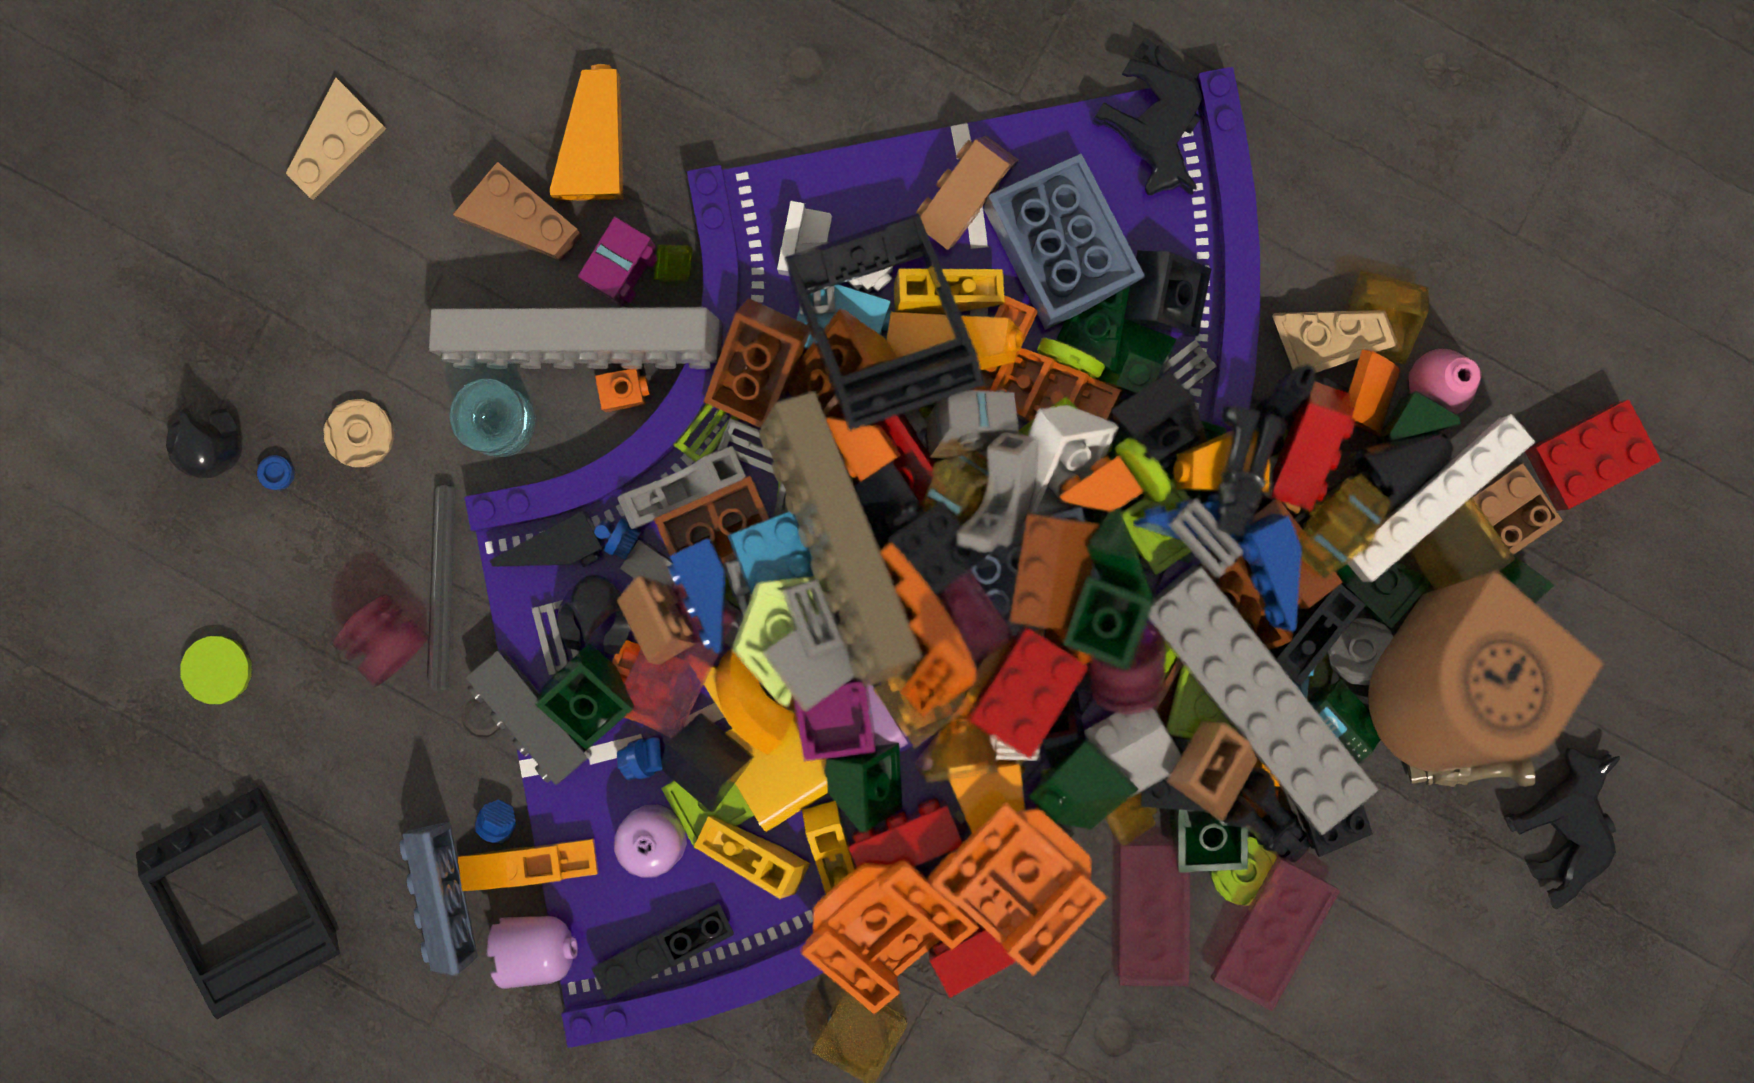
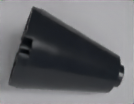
(1402, 464)

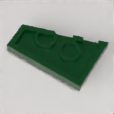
(1098, 329)
(1389, 594)

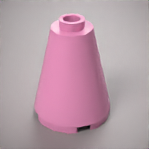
(1445, 379)

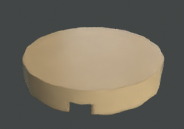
(359, 433)

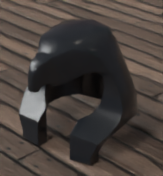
(198, 450)
(592, 603)

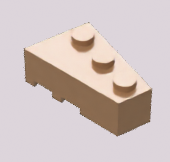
(965, 190)
(516, 213)

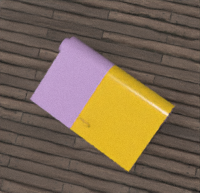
(785, 783)

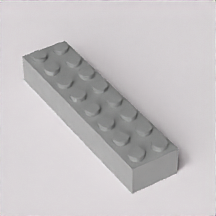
(576, 336)
(1259, 700)

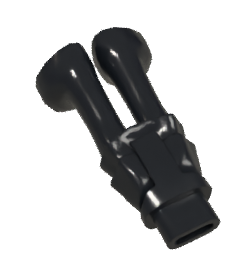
(1288, 398)
(1240, 490)
(1279, 829)

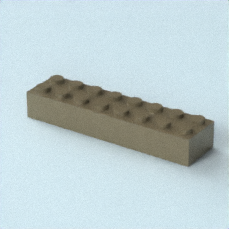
(838, 540)

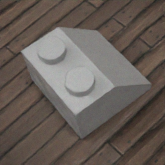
(1137, 746)

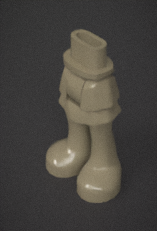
(1519, 770)

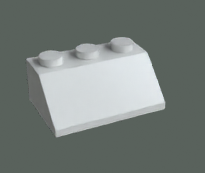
(1066, 447)

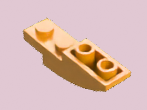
(528, 865)

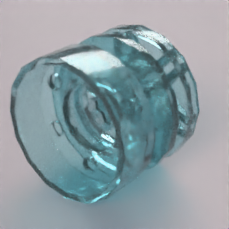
(479, 405)

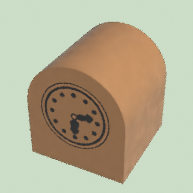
(1476, 678)

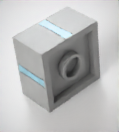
(970, 422)

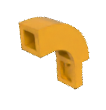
(748, 707)

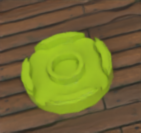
(1071, 357)
(1146, 472)
(215, 670)
(1242, 885)

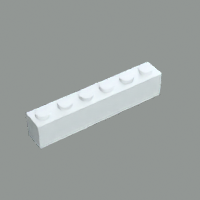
(1442, 495)

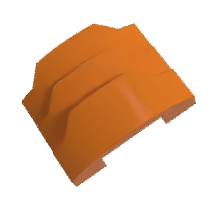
(1021, 883)
(878, 927)

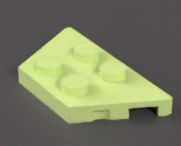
(764, 625)

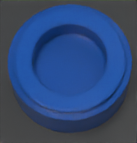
(275, 472)

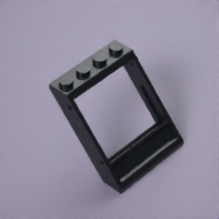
(905, 381)
(266, 962)

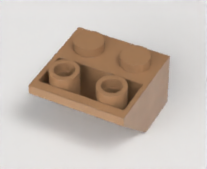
(1516, 507)
(655, 619)
(1214, 767)

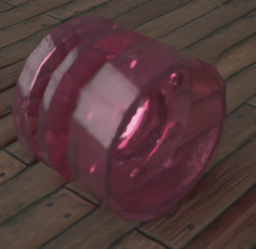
(375, 634)
(1135, 688)

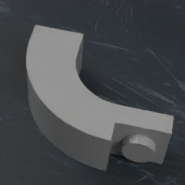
(687, 485)
(1008, 493)

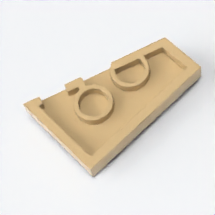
(333, 141)
(1332, 336)

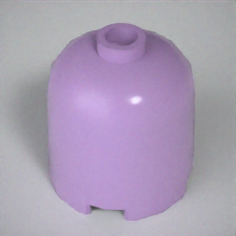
(659, 828)
(530, 951)

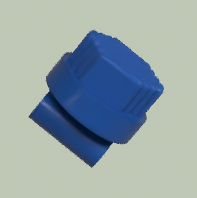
(620, 537)
(640, 759)
(495, 822)

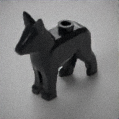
(1161, 126)
(1576, 817)

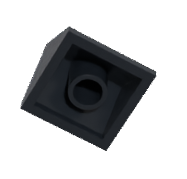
(705, 761)

